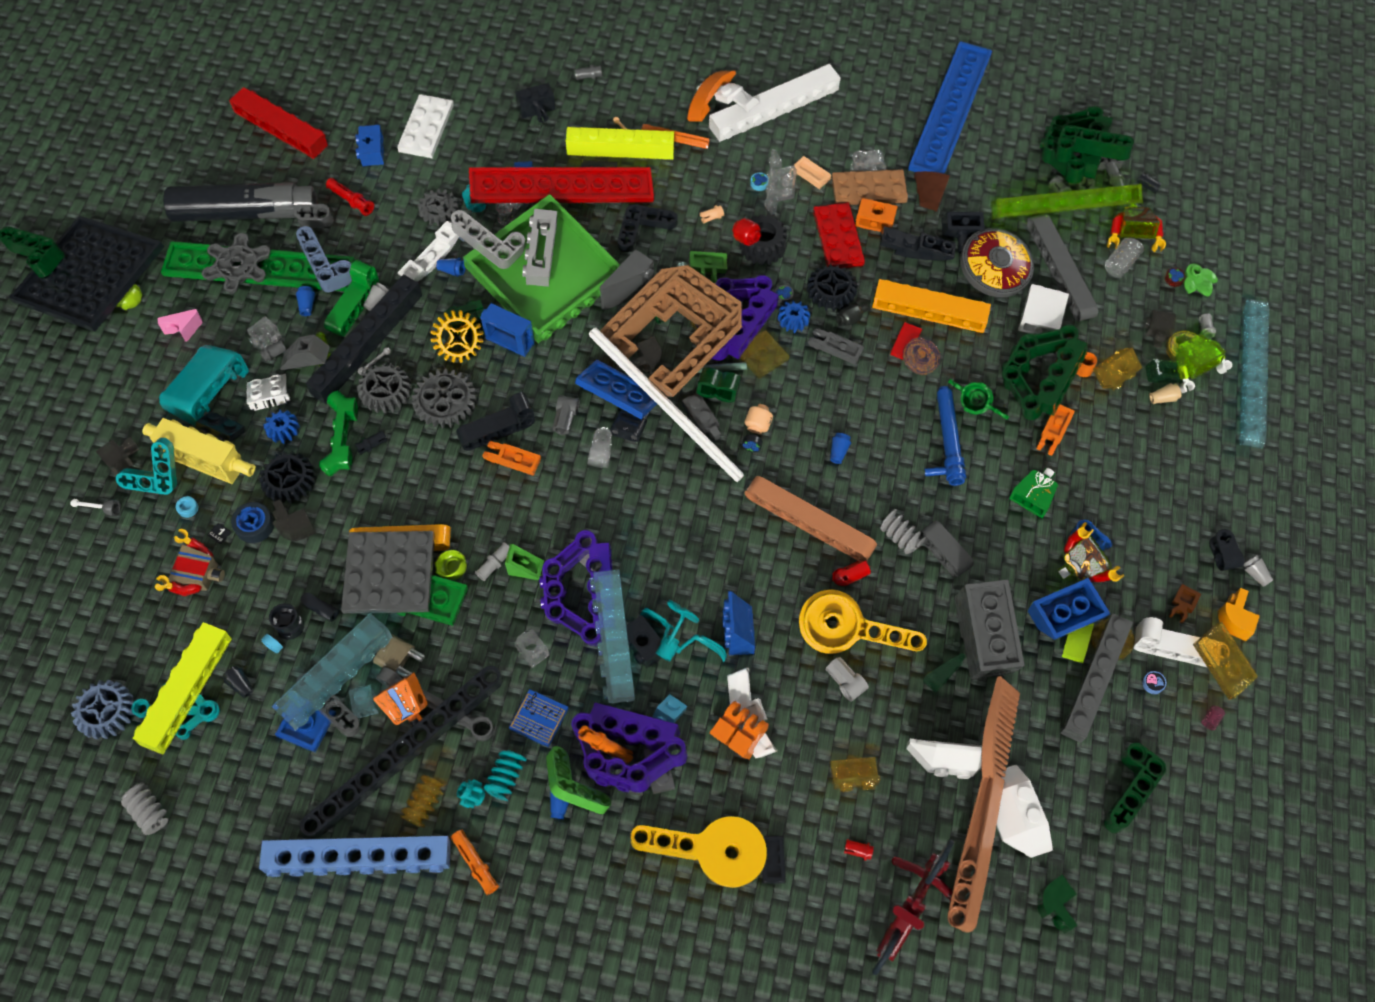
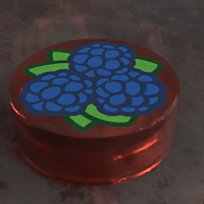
(1175, 277)

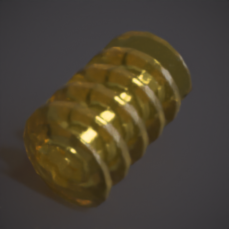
(422, 801)

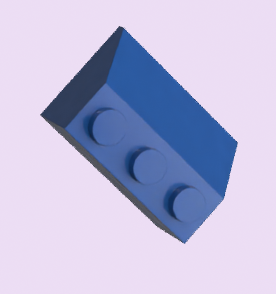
(1068, 609)

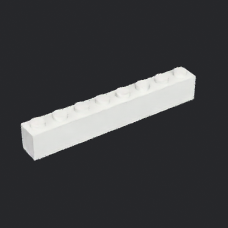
(775, 102)

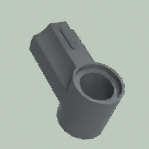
(566, 409)

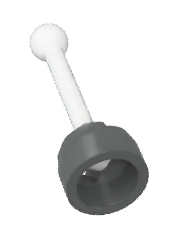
(109, 507)

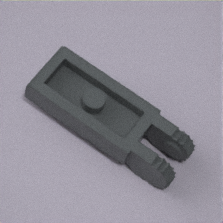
(836, 346)

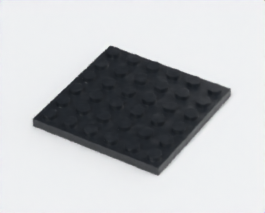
(92, 276)

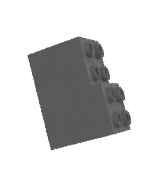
(989, 629)

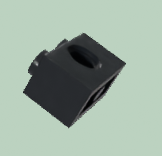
(641, 630)

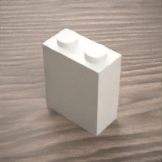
(1043, 310)

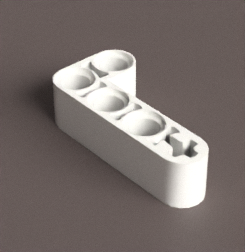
(1154, 640)

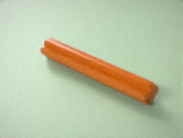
(681, 137)

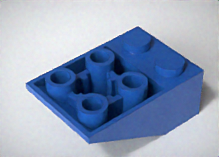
(738, 626)

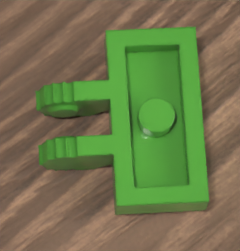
(708, 262)

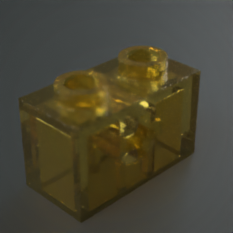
(1117, 368)

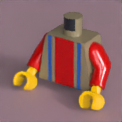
(192, 569)

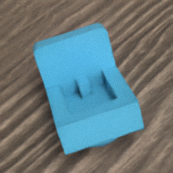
(670, 709)

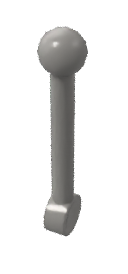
(386, 351)

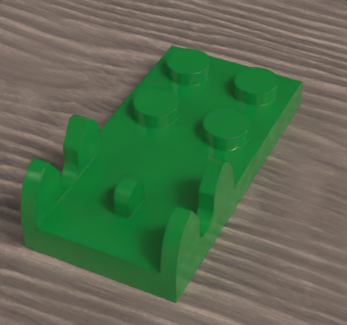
(445, 601)

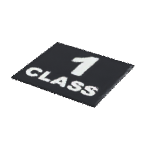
(219, 533)

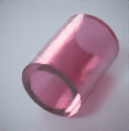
(1213, 717)

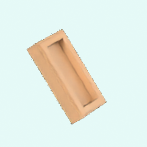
(812, 172)

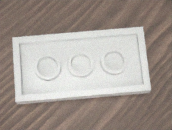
(425, 126)

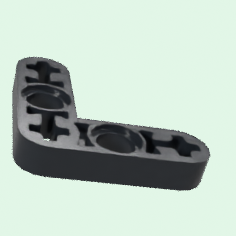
(641, 219)

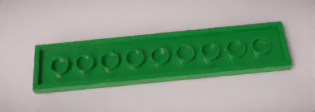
(281, 267)

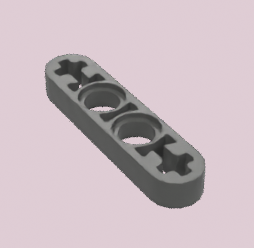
(337, 720)

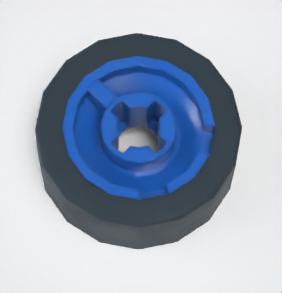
(262, 522)

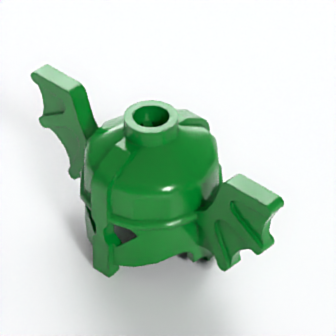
(969, 395)

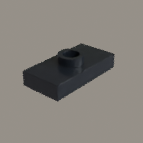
(774, 867)

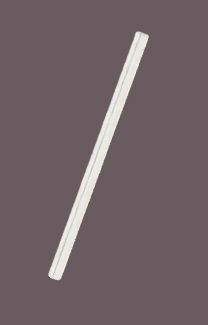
(709, 447)

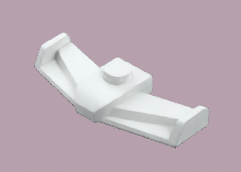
(735, 93)
(740, 691)

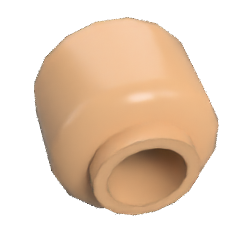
(758, 419)

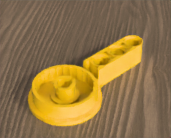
(850, 625)
(710, 849)

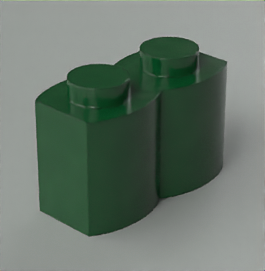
(718, 384)

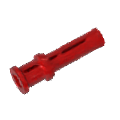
(355, 200)

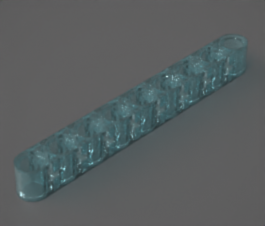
(1254, 374)

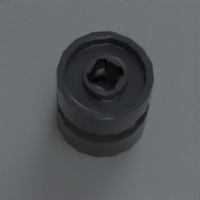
(286, 621)

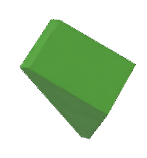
(522, 563)

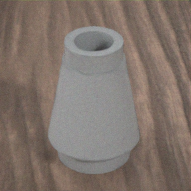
(375, 295)
(1257, 569)

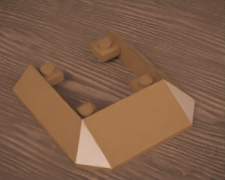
(695, 298)

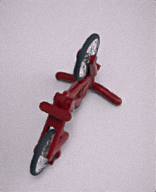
(912, 908)

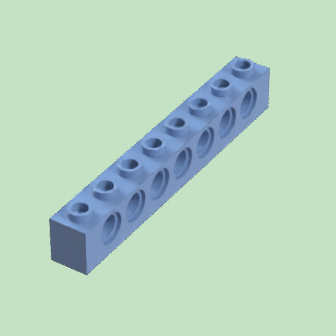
(274, 851)

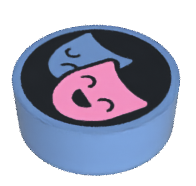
(1154, 682)

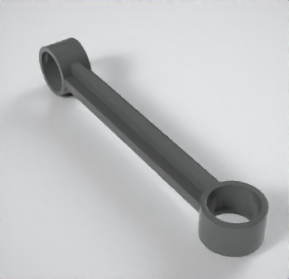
(389, 677)

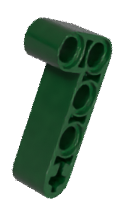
(1093, 143)
(41, 251)
(1132, 791)

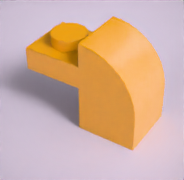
(1235, 618)

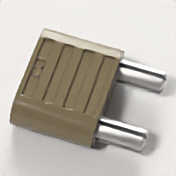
(396, 655)

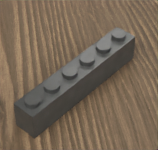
(1096, 678)

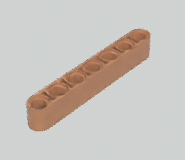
(810, 519)

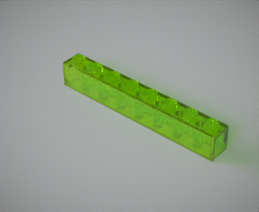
(1066, 201)

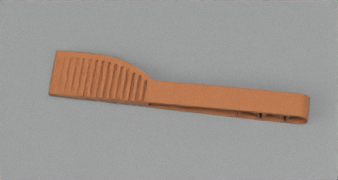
(983, 823)

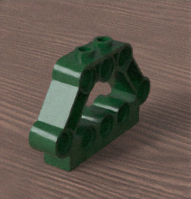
(1086, 164)
(1044, 344)

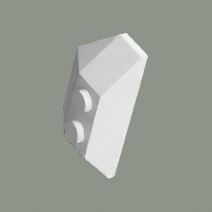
(947, 757)
(1021, 816)

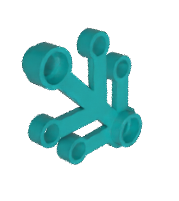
(199, 712)

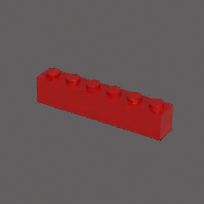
(279, 122)

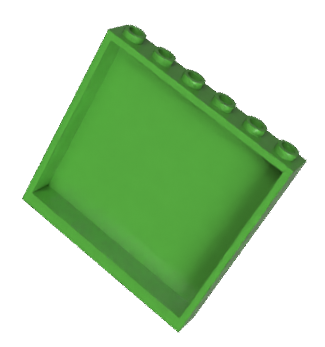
(575, 278)

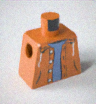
(403, 701)

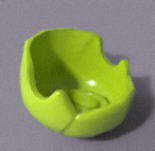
(131, 299)
(451, 565)

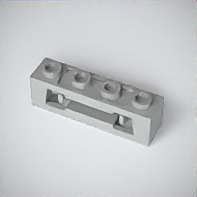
(537, 274)

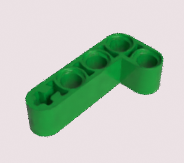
(352, 300)

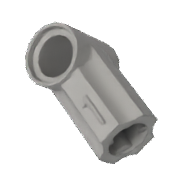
(849, 683)

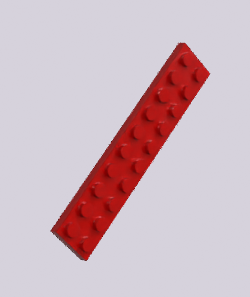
(562, 183)

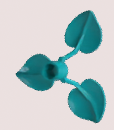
(669, 644)

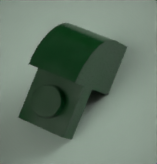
(1051, 902)

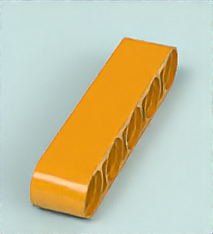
(441, 532)

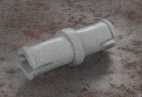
(493, 561)

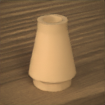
(1168, 393)

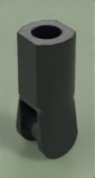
(319, 607)

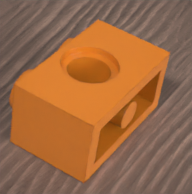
(875, 215)

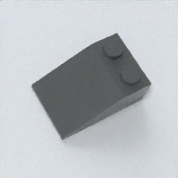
(627, 280)

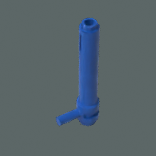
(954, 462)

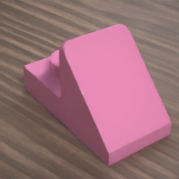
(185, 322)

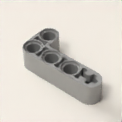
(464, 225)

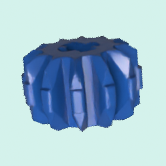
(793, 316)
(281, 426)

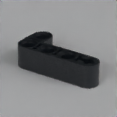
(497, 425)

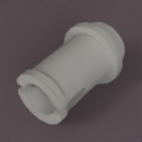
(1207, 326)

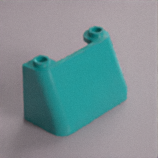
(200, 382)

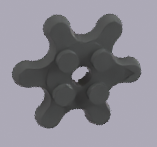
(236, 253)

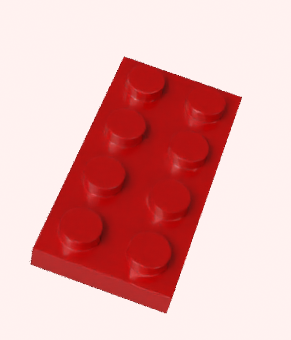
(838, 235)

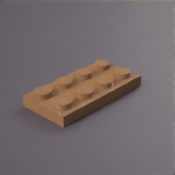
(880, 186)

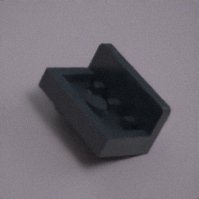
(219, 427)

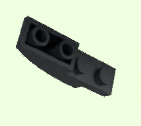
(917, 247)

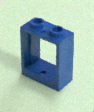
(507, 329)

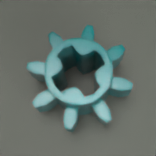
(470, 793)

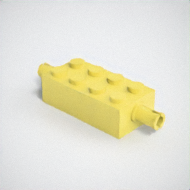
(201, 450)

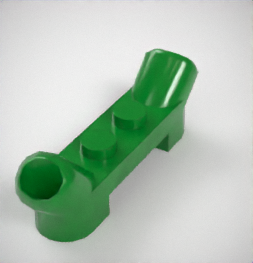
(341, 455)

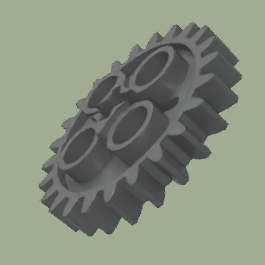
(444, 398)

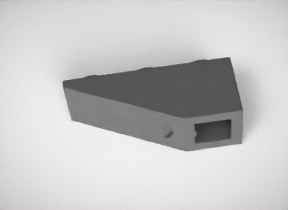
(305, 352)

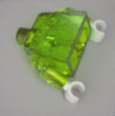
(1197, 357)

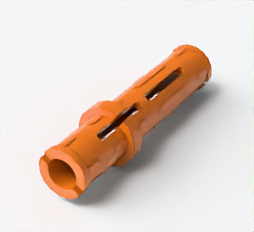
(600, 742)
(479, 870)

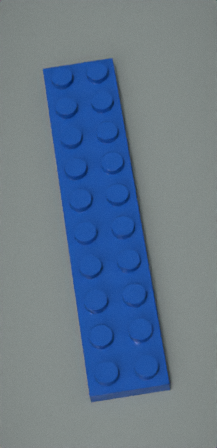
(950, 109)

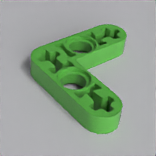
(571, 791)

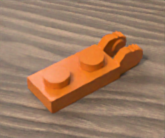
(1056, 428)
(513, 457)

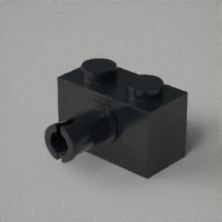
(535, 101)
(962, 225)

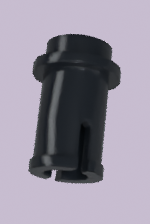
(1149, 183)

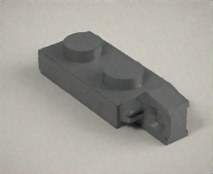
(702, 416)

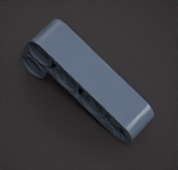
(328, 276)

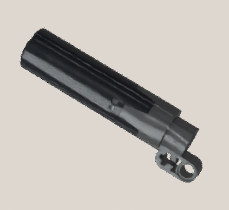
(246, 202)

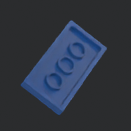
(616, 389)

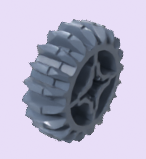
(95, 701)

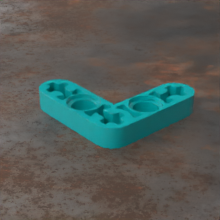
(158, 475)

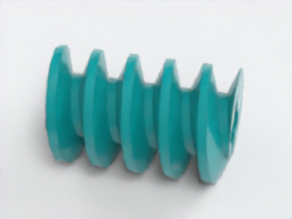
(503, 774)

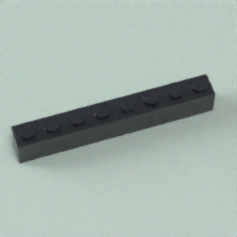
(364, 339)

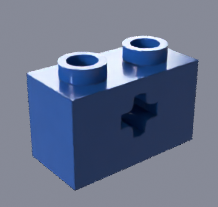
(370, 145)

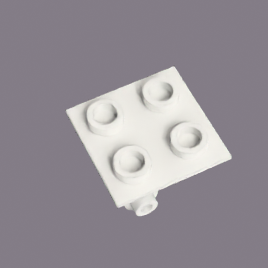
(267, 389)

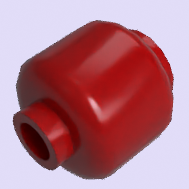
(746, 231)

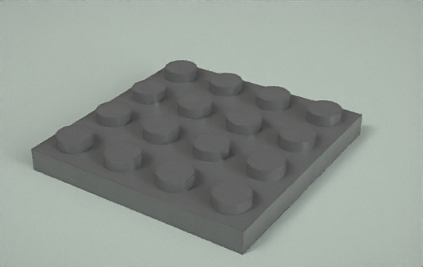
(388, 572)

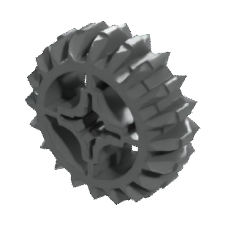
(386, 382)

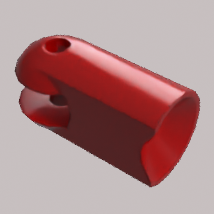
(851, 573)

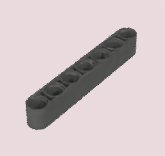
(1062, 267)

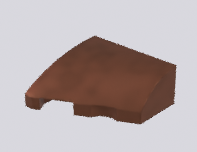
(930, 188)

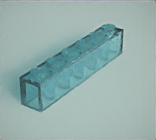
(614, 636)
(332, 672)

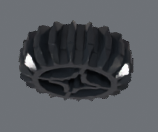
(832, 287)
(291, 482)

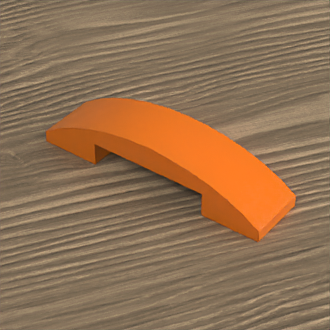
(699, 105)

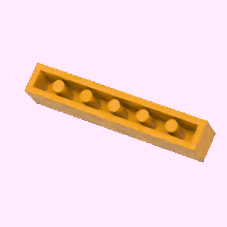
(931, 306)

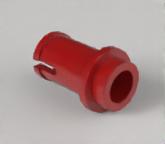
(859, 849)

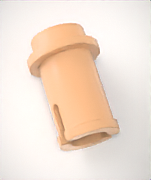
(711, 214)

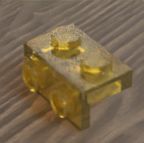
(855, 773)

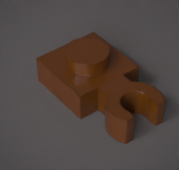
(1185, 601)

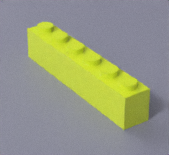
(620, 143)
(182, 688)

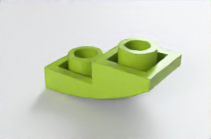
(1077, 644)

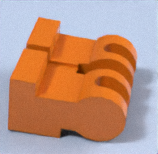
(729, 732)

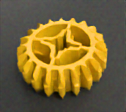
(450, 342)

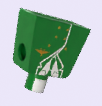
(1036, 492)

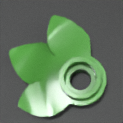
(1199, 280)

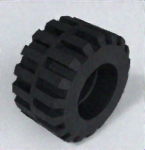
(767, 251)

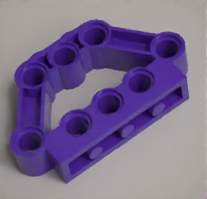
(761, 306)
(566, 560)
(651, 767)

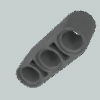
(946, 549)

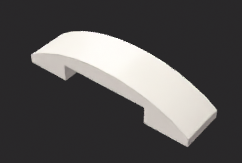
(428, 258)

